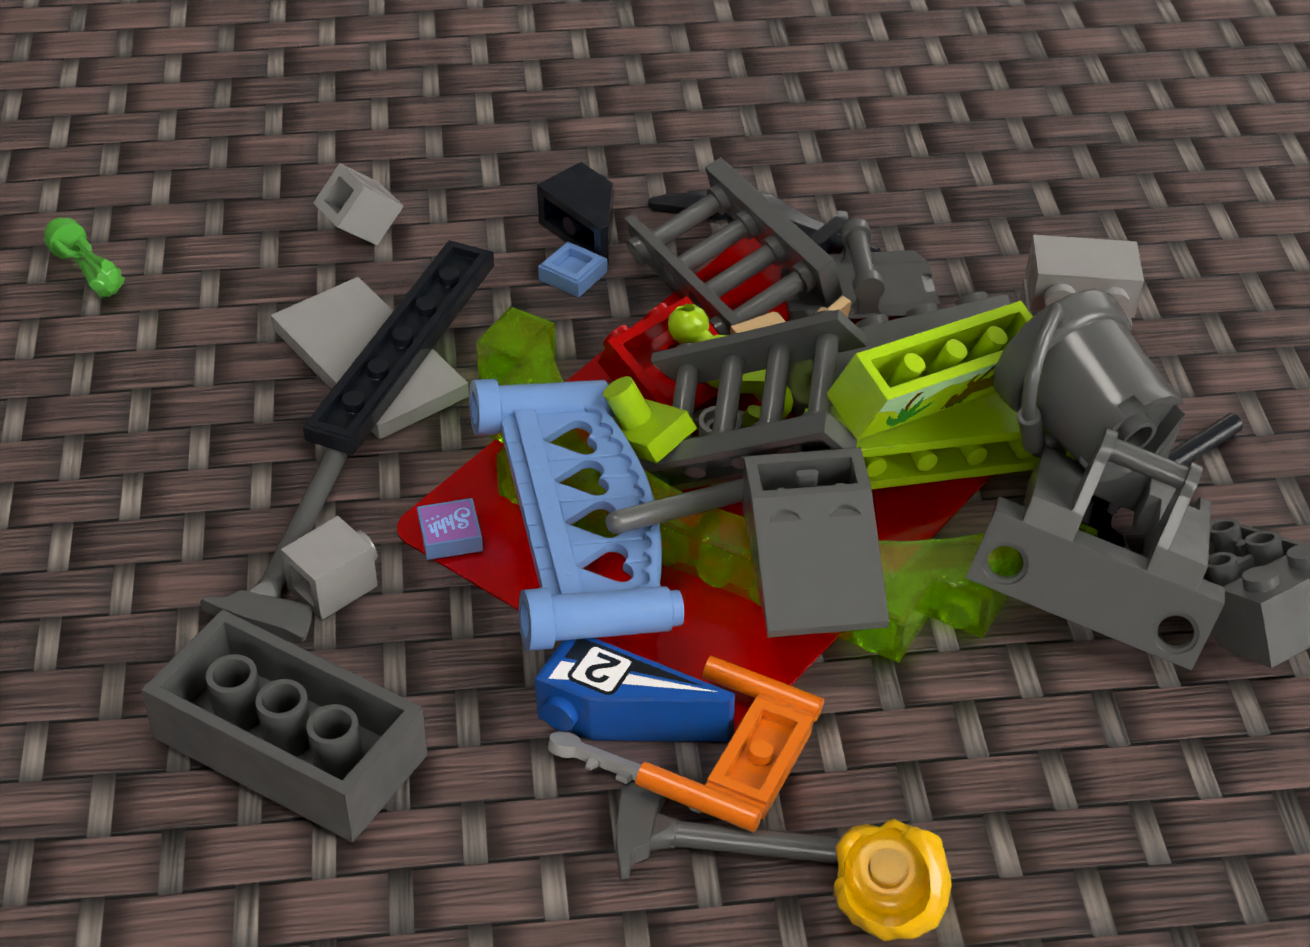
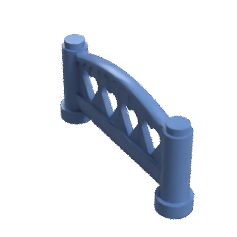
(571, 599)

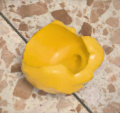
(892, 879)

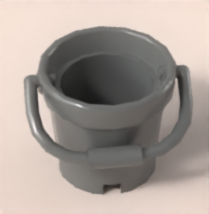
(1084, 372)

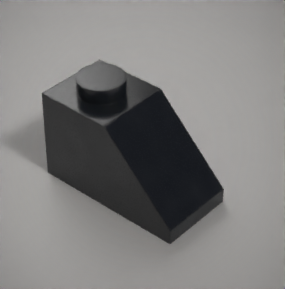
(578, 208)

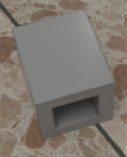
(358, 204)
(330, 567)

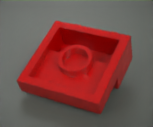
(630, 354)

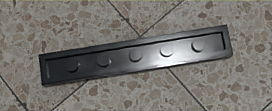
(398, 348)

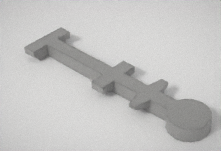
(569, 745)

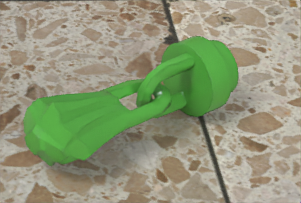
(68, 239)

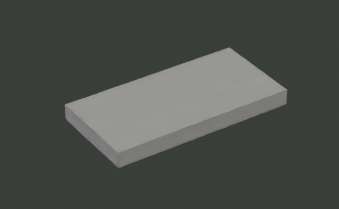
(334, 330)

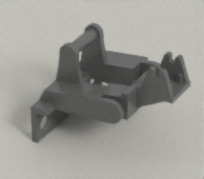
(1097, 580)

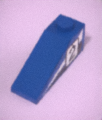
(628, 698)

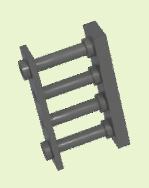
(753, 218)
(722, 451)

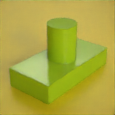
(648, 425)

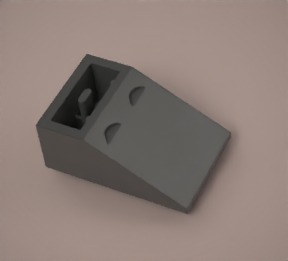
(814, 542)
(1264, 592)

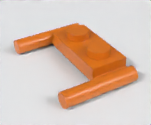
(756, 756)

